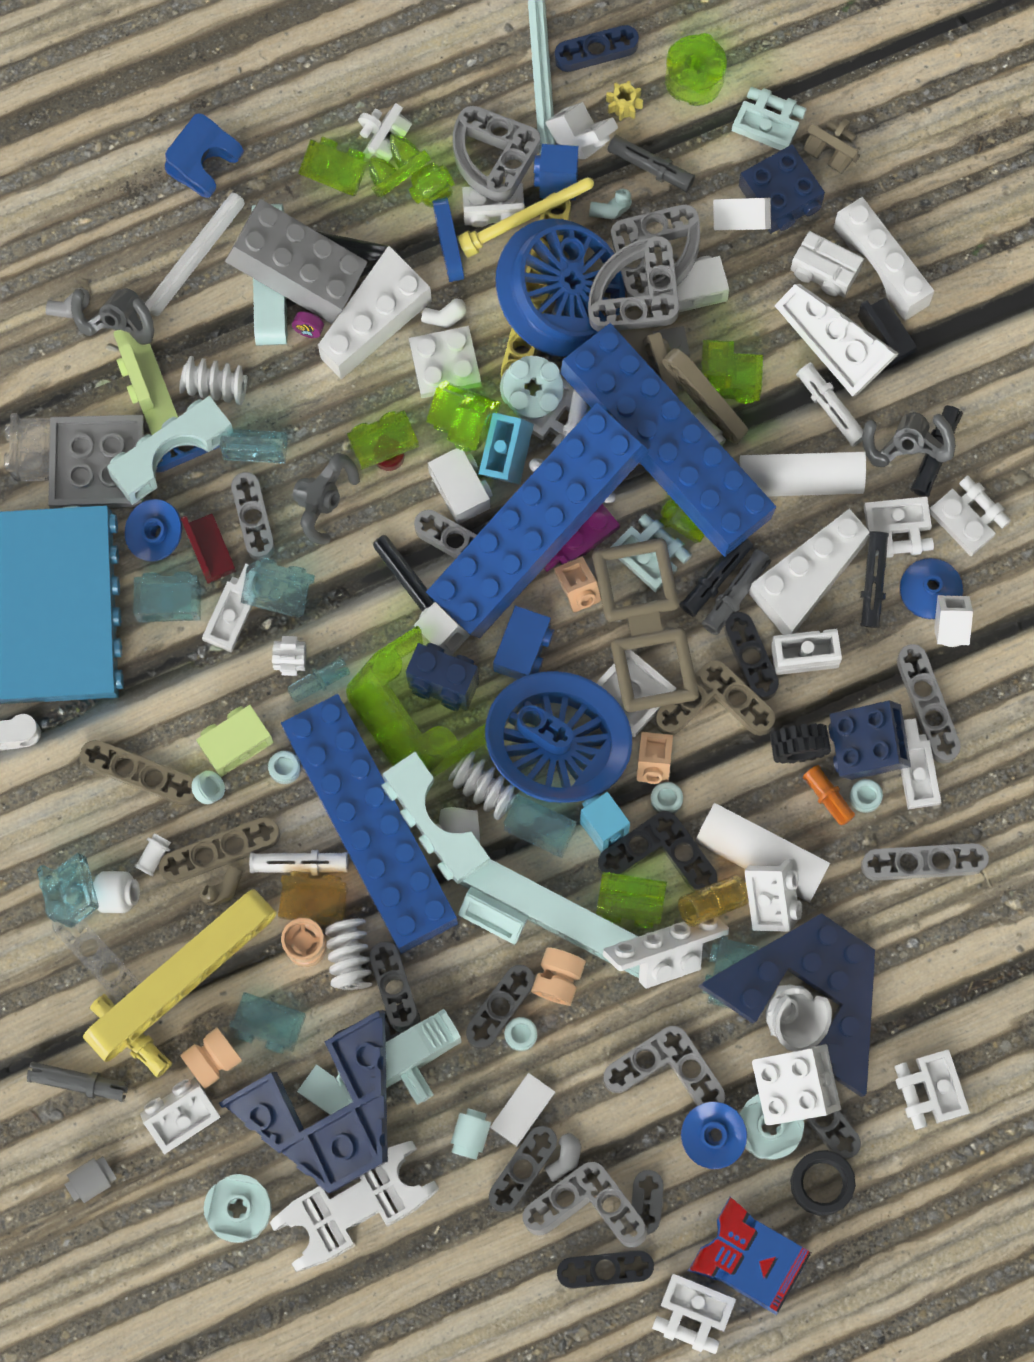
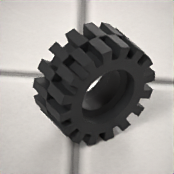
(800, 743)

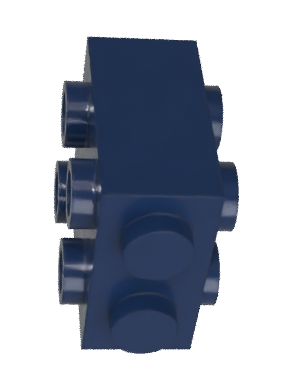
(788, 185)
(442, 676)
(869, 740)

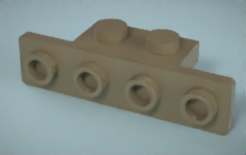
(650, 348)

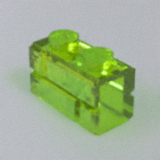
(631, 899)

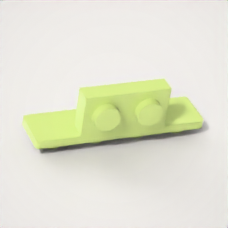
(146, 380)

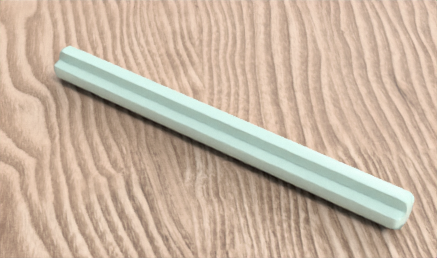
(541, 69)

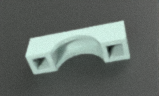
(198, 426)
(458, 852)

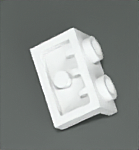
(481, 211)
(773, 897)
(179, 1114)

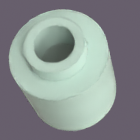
(470, 1134)

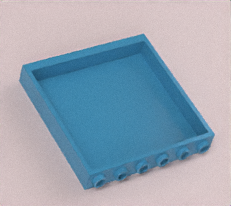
(59, 605)

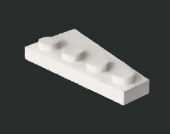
(840, 343)

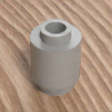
(90, 1179)

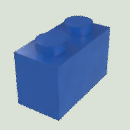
(555, 168)
(523, 644)

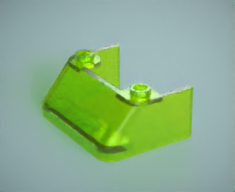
(389, 720)

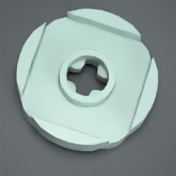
(519, 399)
(763, 1144)
(249, 1224)

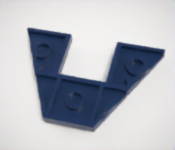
(830, 963)
(344, 1142)

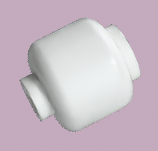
(116, 891)

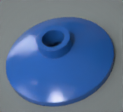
(142, 527)
(917, 594)
(697, 1135)

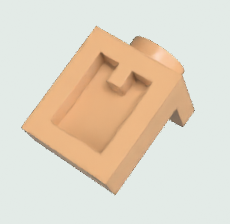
(578, 584)
(654, 758)

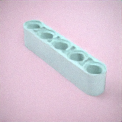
(269, 312)

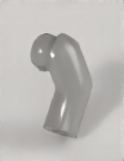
(63, 309)
(568, 1158)

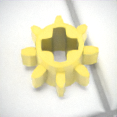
(624, 100)

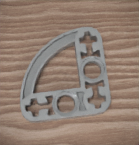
(510, 143)
(637, 230)
(656, 297)

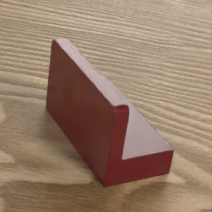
(209, 547)

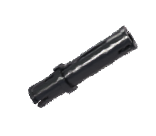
(930, 466)
(877, 541)
(712, 580)

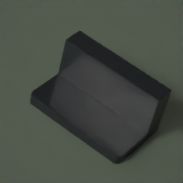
(885, 325)

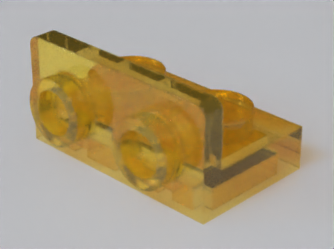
(313, 898)

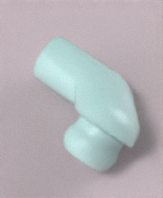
(614, 208)

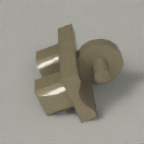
(843, 152)

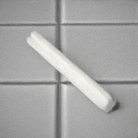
(194, 254)

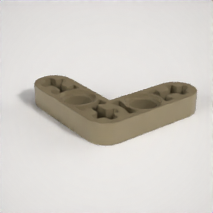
(708, 692)

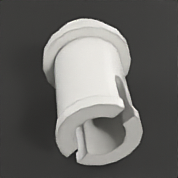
(152, 854)

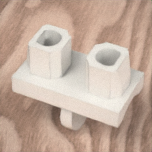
(392, 122)

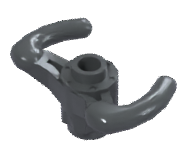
(118, 314)
(911, 438)
(322, 495)

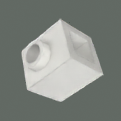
(953, 620)
(441, 629)

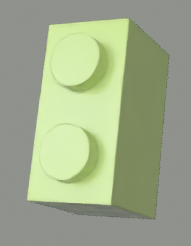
(234, 740)

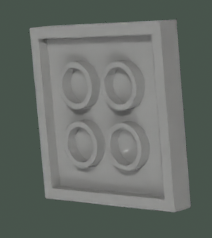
(80, 457)

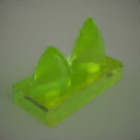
(407, 159)

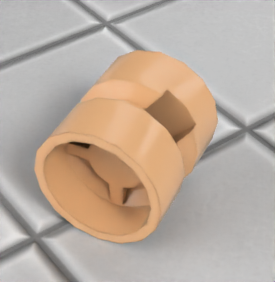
(304, 942)
(558, 976)
(210, 1058)

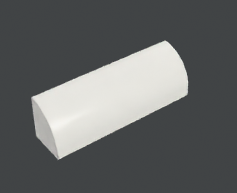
(807, 473)
(755, 846)

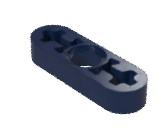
(573, 46)

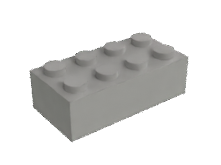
(296, 261)

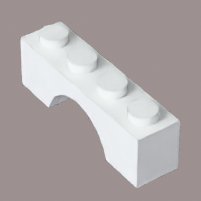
(901, 279)

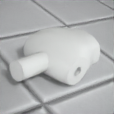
(459, 821)

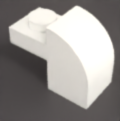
(576, 128)

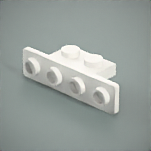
(665, 952)

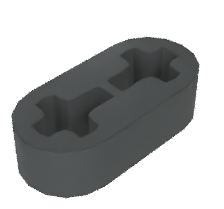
(655, 1198)

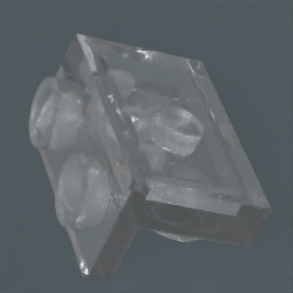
(28, 448)

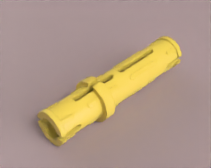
(141, 1047)

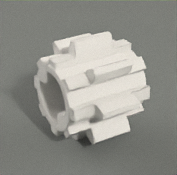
(289, 655)

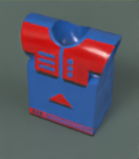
(751, 1258)

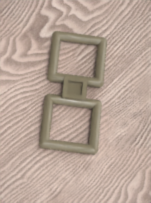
(645, 625)

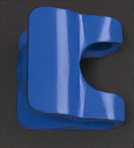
(195, 144)

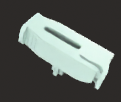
(414, 1050)

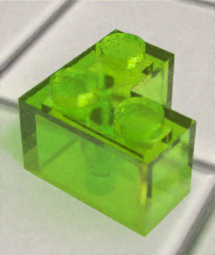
(732, 373)
(462, 415)

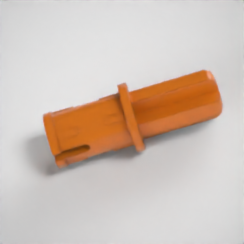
(829, 795)

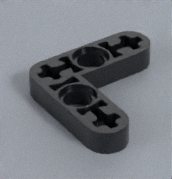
(658, 841)

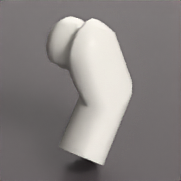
(446, 316)

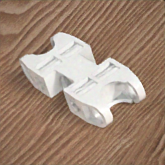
(353, 1208)

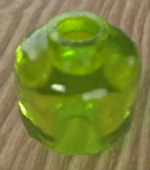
(431, 183)

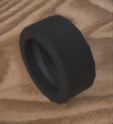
(837, 1162)

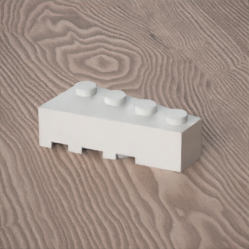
(375, 313)
(806, 575)

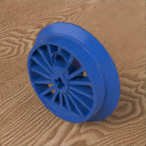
(564, 281)
(556, 740)

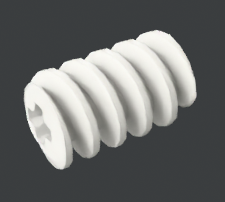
(213, 381)
(483, 785)
(347, 954)

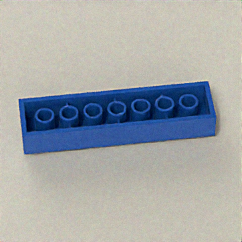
(681, 450)
(537, 521)
(369, 824)

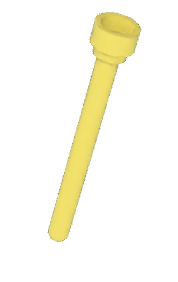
(473, 241)

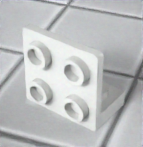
(796, 1085)

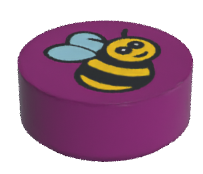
(307, 324)

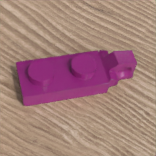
(591, 534)

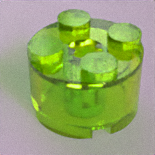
(695, 69)

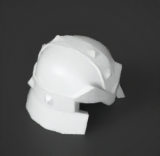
(797, 1017)

